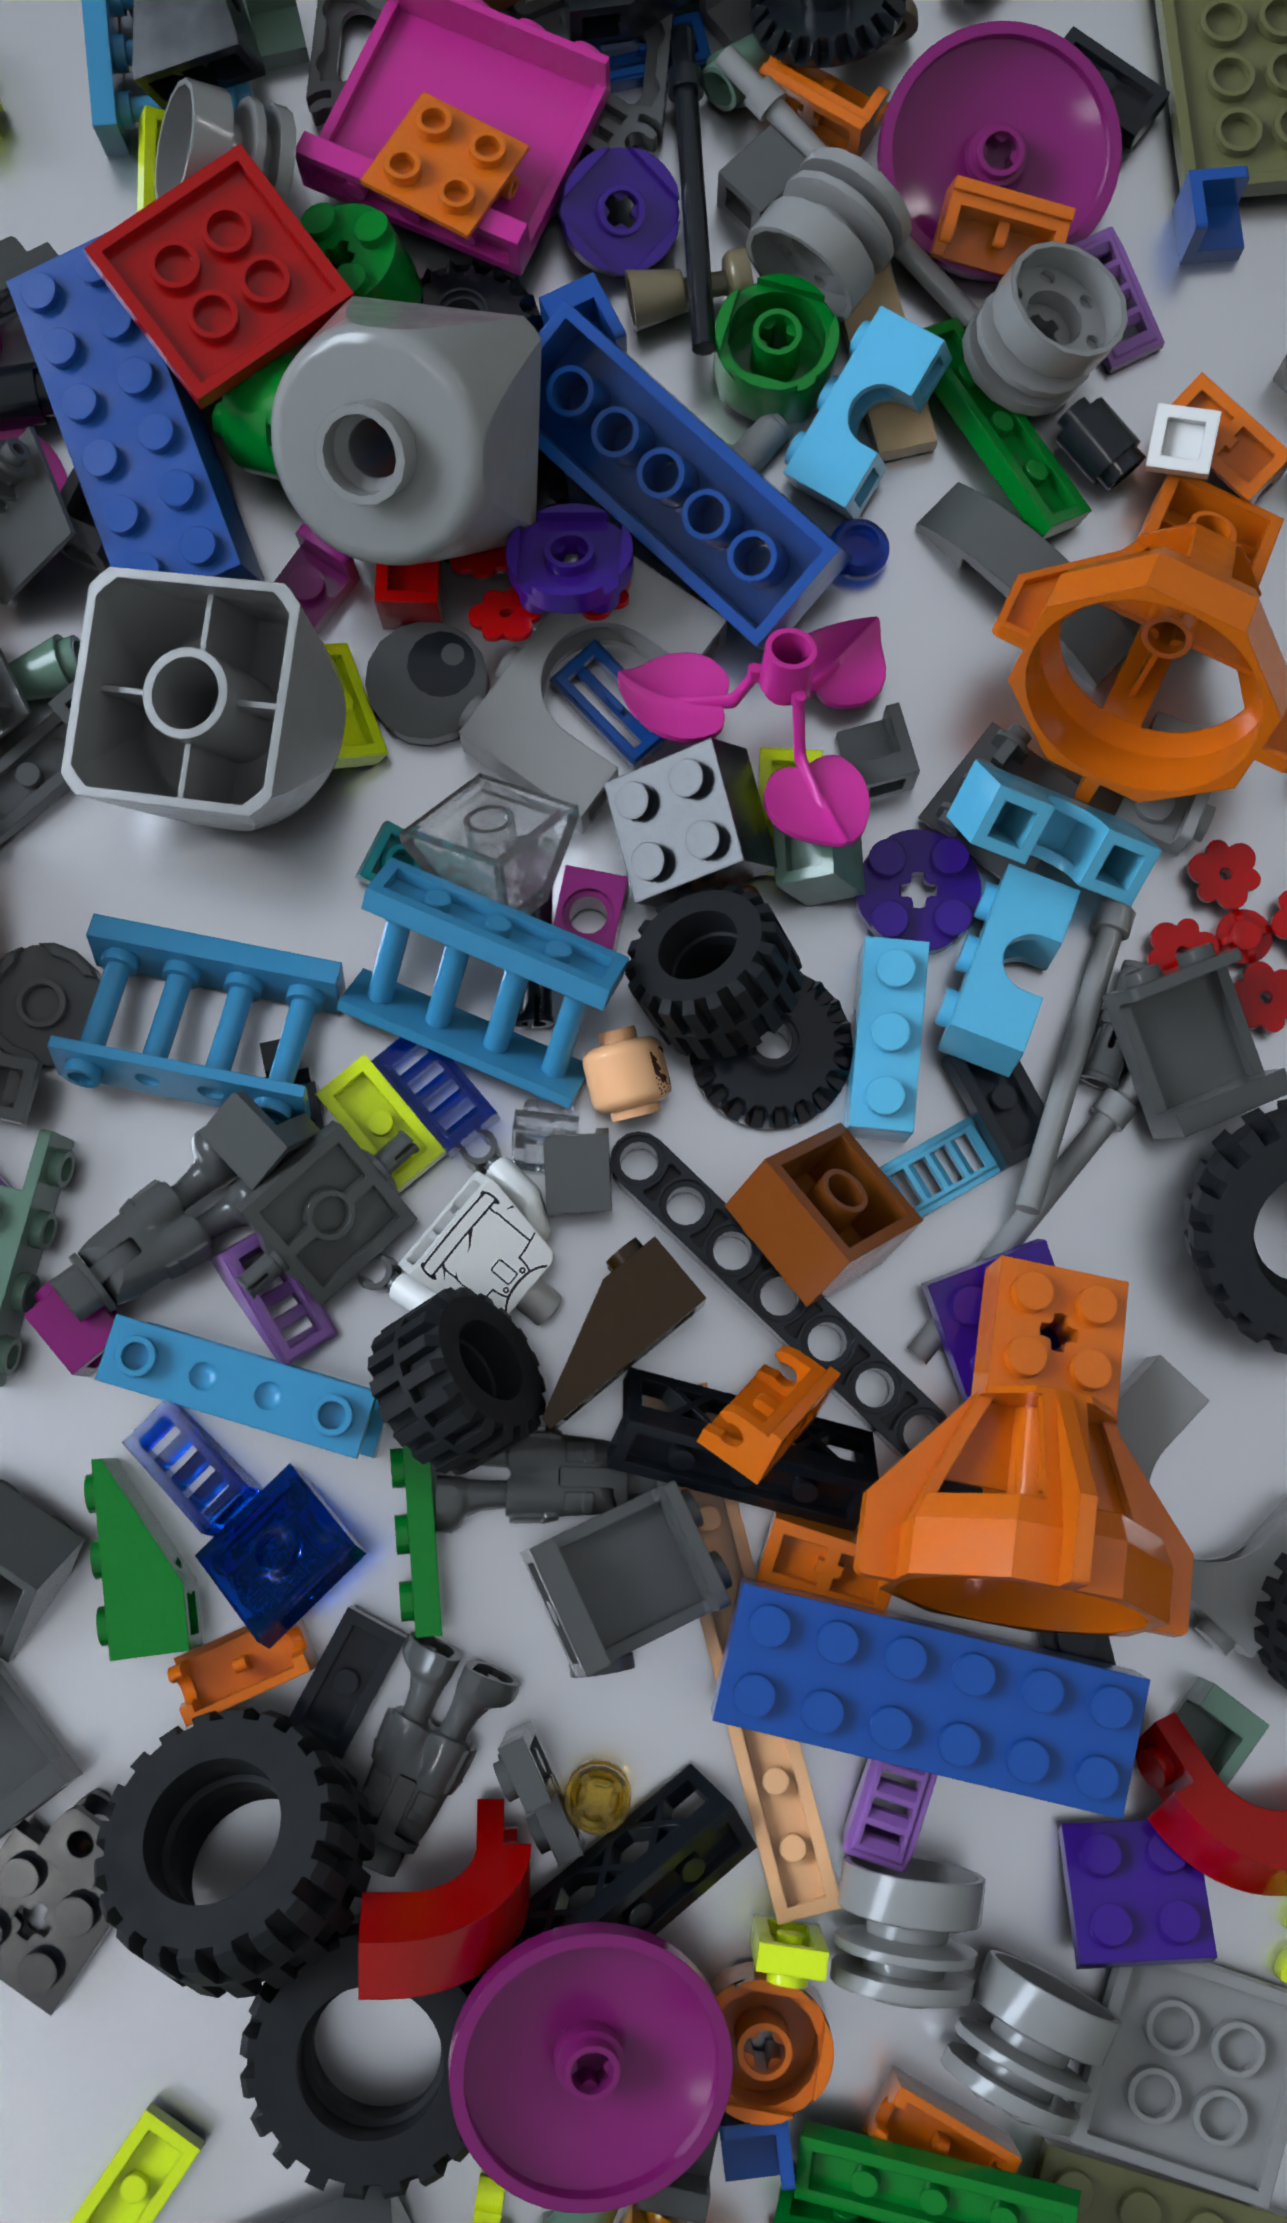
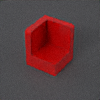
(408, 594)

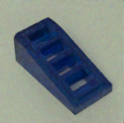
(467, 1127)
(176, 1485)

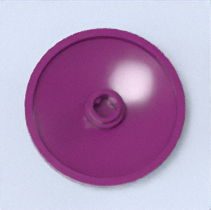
(1005, 111)
(589, 2067)

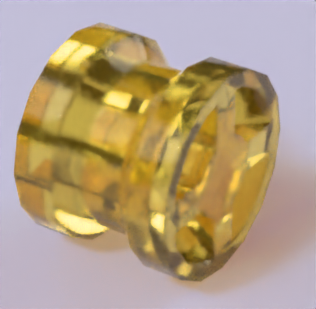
(594, 1813)

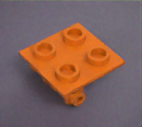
(446, 165)

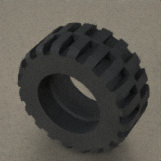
(1223, 1222)
(174, 1807)
(319, 2122)

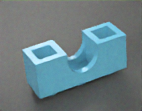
(887, 364)
(1029, 819)
(989, 1014)
(887, 1039)

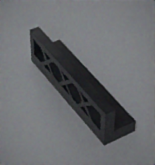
(803, 1483)
(678, 1868)

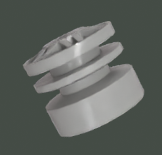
(203, 127)
(832, 228)
(1044, 328)
(906, 1945)
(1025, 2052)

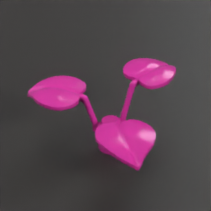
(841, 663)

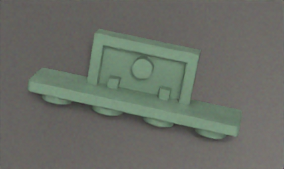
(25, 1231)

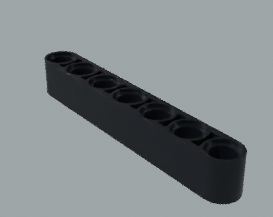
(745, 1286)

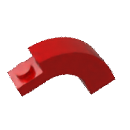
(1206, 1819)
(449, 1932)

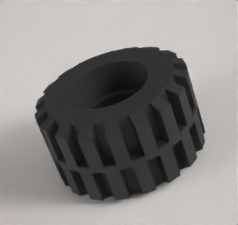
(714, 971)
(456, 1381)

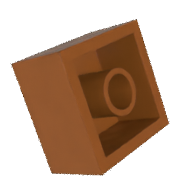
(823, 1213)

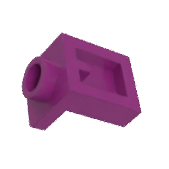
(318, 577)

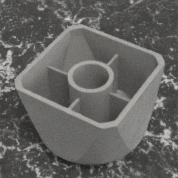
(411, 430)
(201, 700)

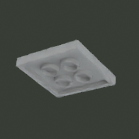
(1193, 2078)

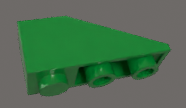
(145, 1581)

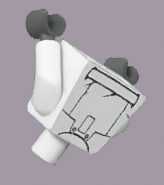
(481, 1241)

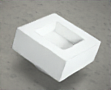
(1183, 441)

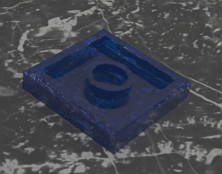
(280, 1555)

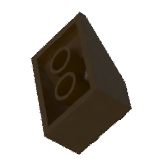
(629, 1317)

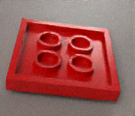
(219, 276)

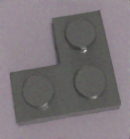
(527, 1775)

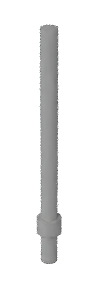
(768, 103)
(1112, 925)
(1111, 1113)

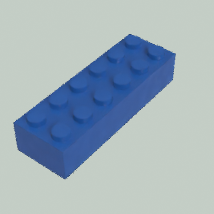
(130, 428)
(677, 483)
(931, 1697)

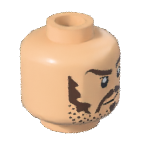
(626, 1074)

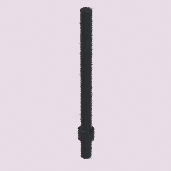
(686, 91)

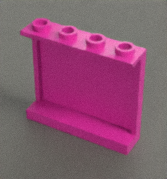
(488, 67)

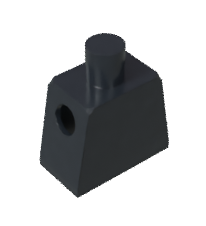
(194, 41)

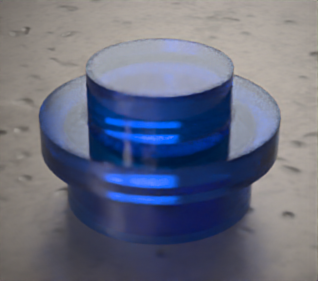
(866, 544)

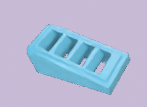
(926, 1152)

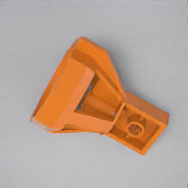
(1189, 586)
(1065, 1513)

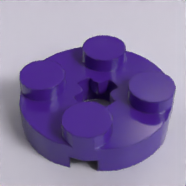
(655, 211)
(550, 584)
(942, 865)

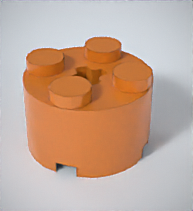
(793, 2066)

